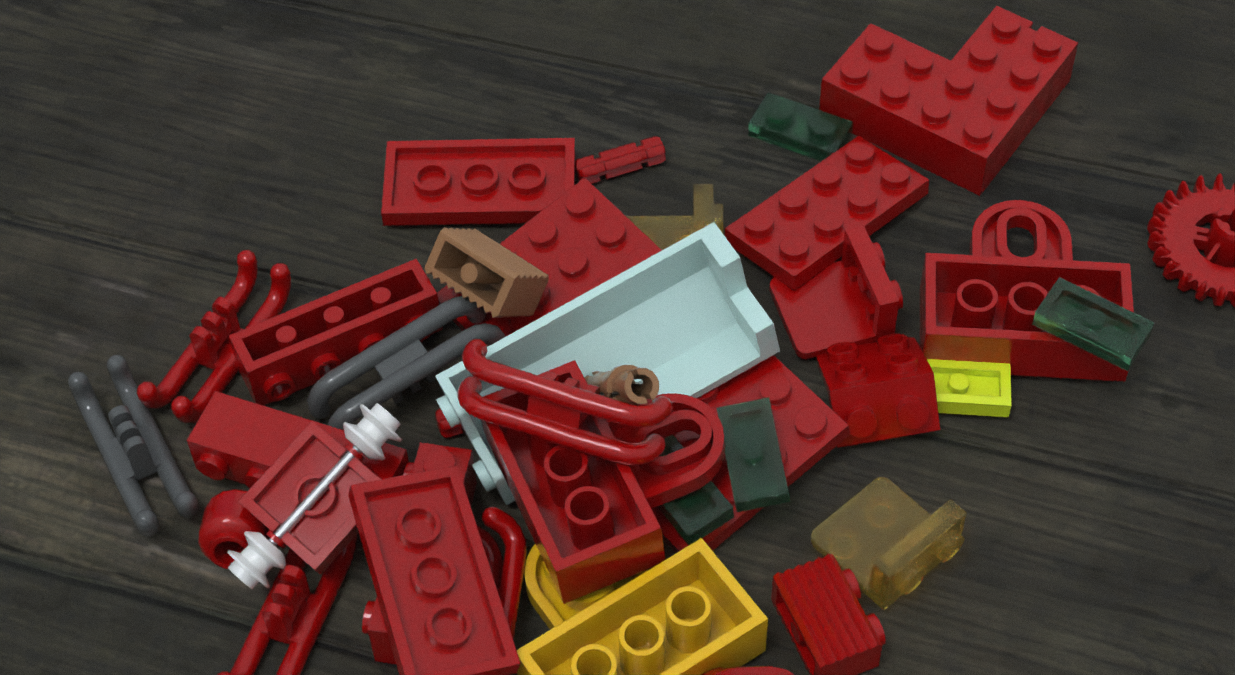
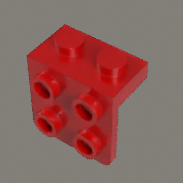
(842, 302)
(880, 388)

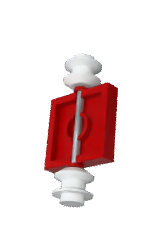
(307, 497)

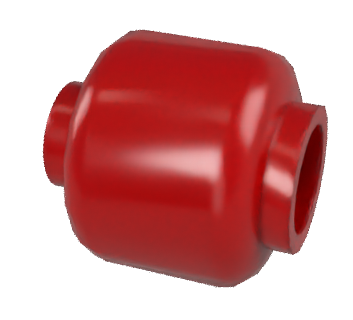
(224, 527)

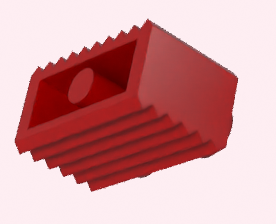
(826, 619)

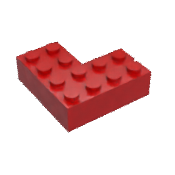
(957, 113)

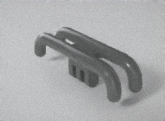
(400, 361)
(135, 449)

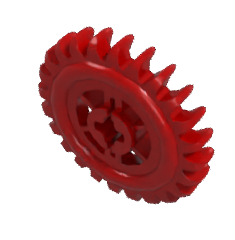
(1178, 236)

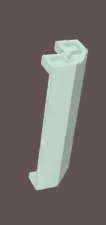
(673, 313)

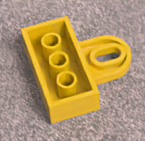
(658, 622)

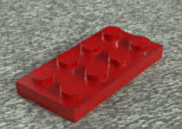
(474, 180)
(805, 222)
(432, 575)

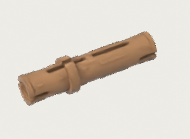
(620, 384)

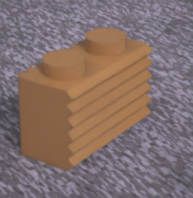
(486, 273)

